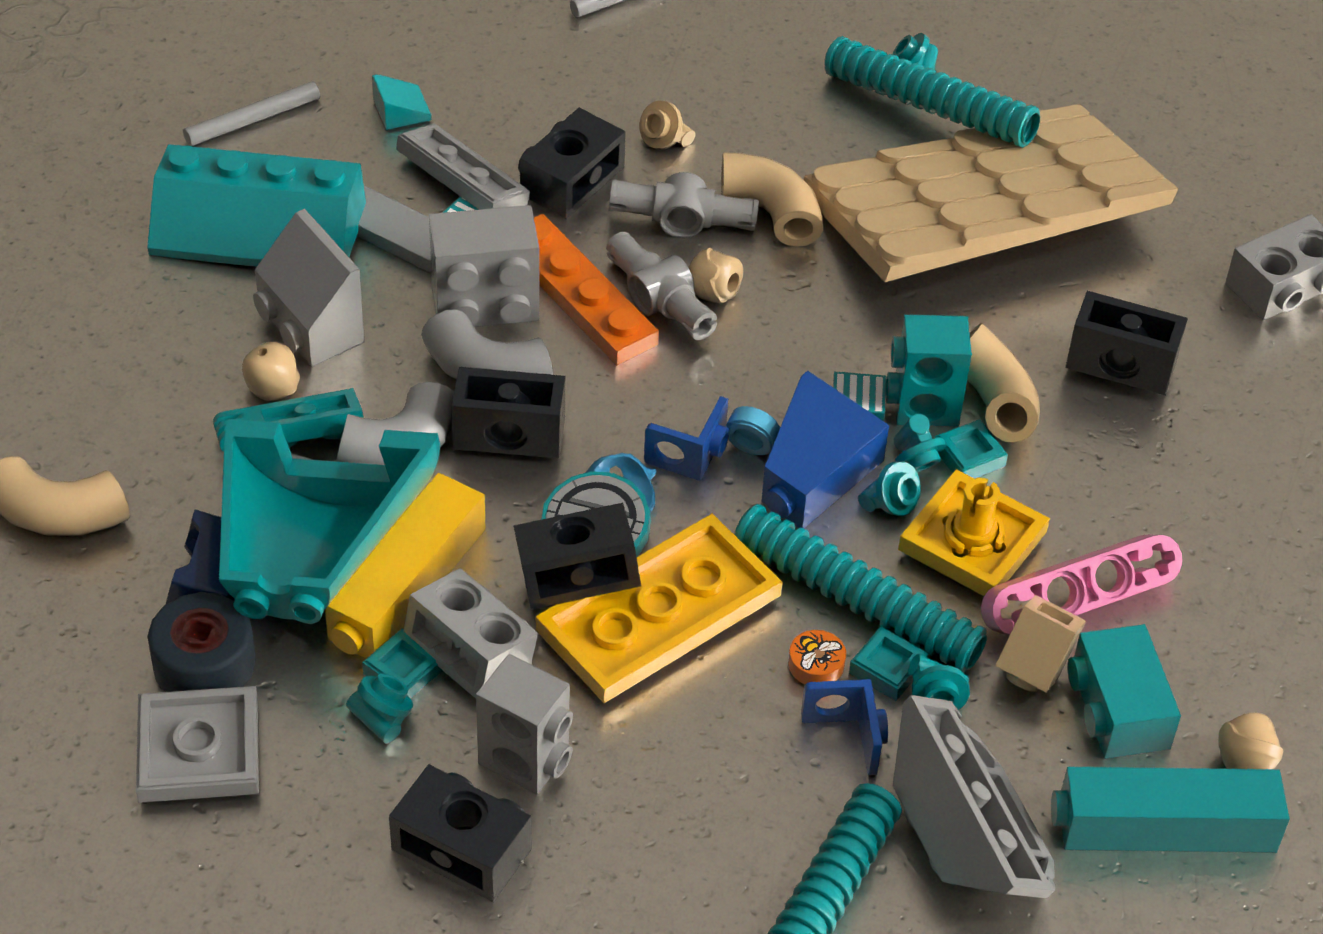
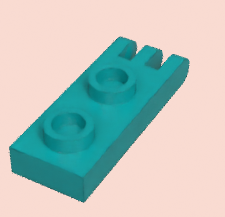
(301, 417)

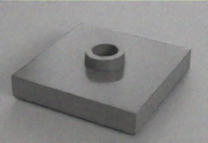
(197, 744)

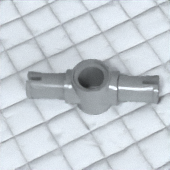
(683, 205)
(661, 285)

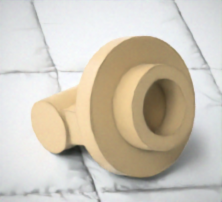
(663, 126)

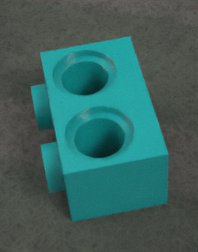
(930, 369)

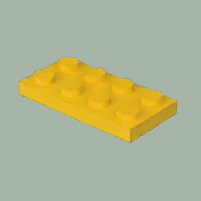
(686, 596)

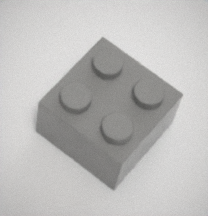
(486, 264)

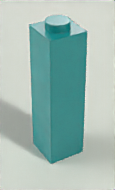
(1171, 809)

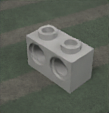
(1279, 268)
(466, 629)
(524, 724)

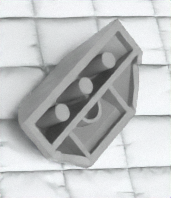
(966, 805)

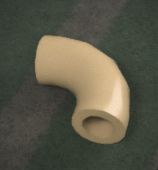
(780, 193)
(1003, 386)
(59, 506)

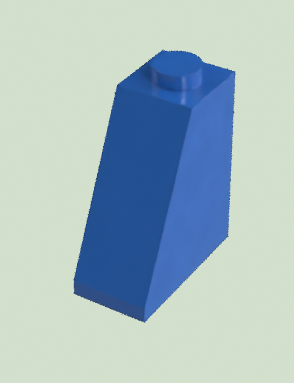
(820, 451)

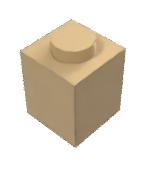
(1039, 645)

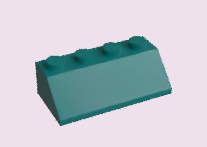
(239, 202)

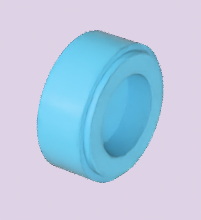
(752, 430)

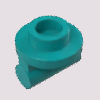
(917, 50)
(917, 444)
(894, 490)
(938, 681)
(381, 705)

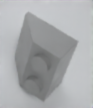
(310, 291)

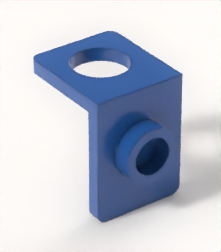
(696, 450)
(858, 707)

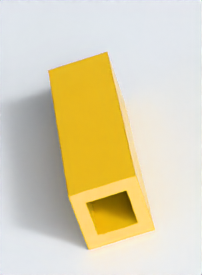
(413, 554)

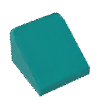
(399, 102)

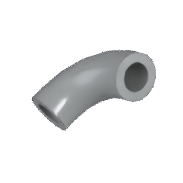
(457, 344)
(426, 410)

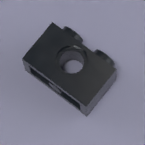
(572, 162)
(1126, 342)
(508, 412)
(577, 555)
(475, 858)

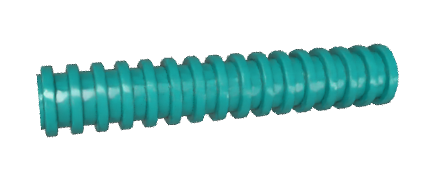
(932, 91)
(861, 588)
(840, 863)

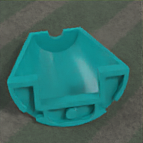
(307, 525)

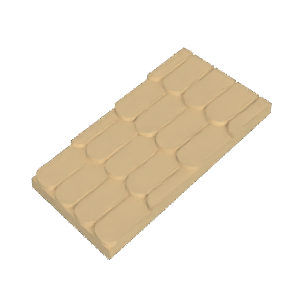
(984, 195)

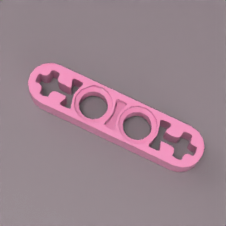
(1081, 579)

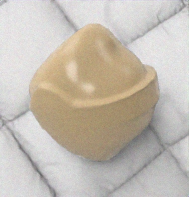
(716, 275)
(271, 371)
(1249, 743)

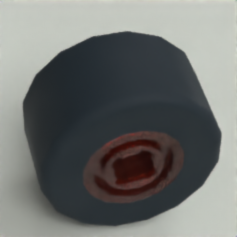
(201, 644)

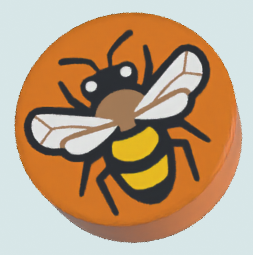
(816, 657)

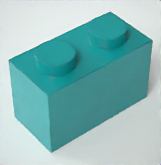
(1124, 691)

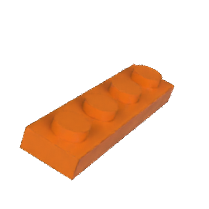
(590, 297)

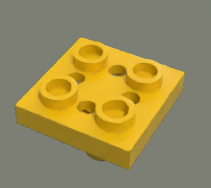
(979, 521)

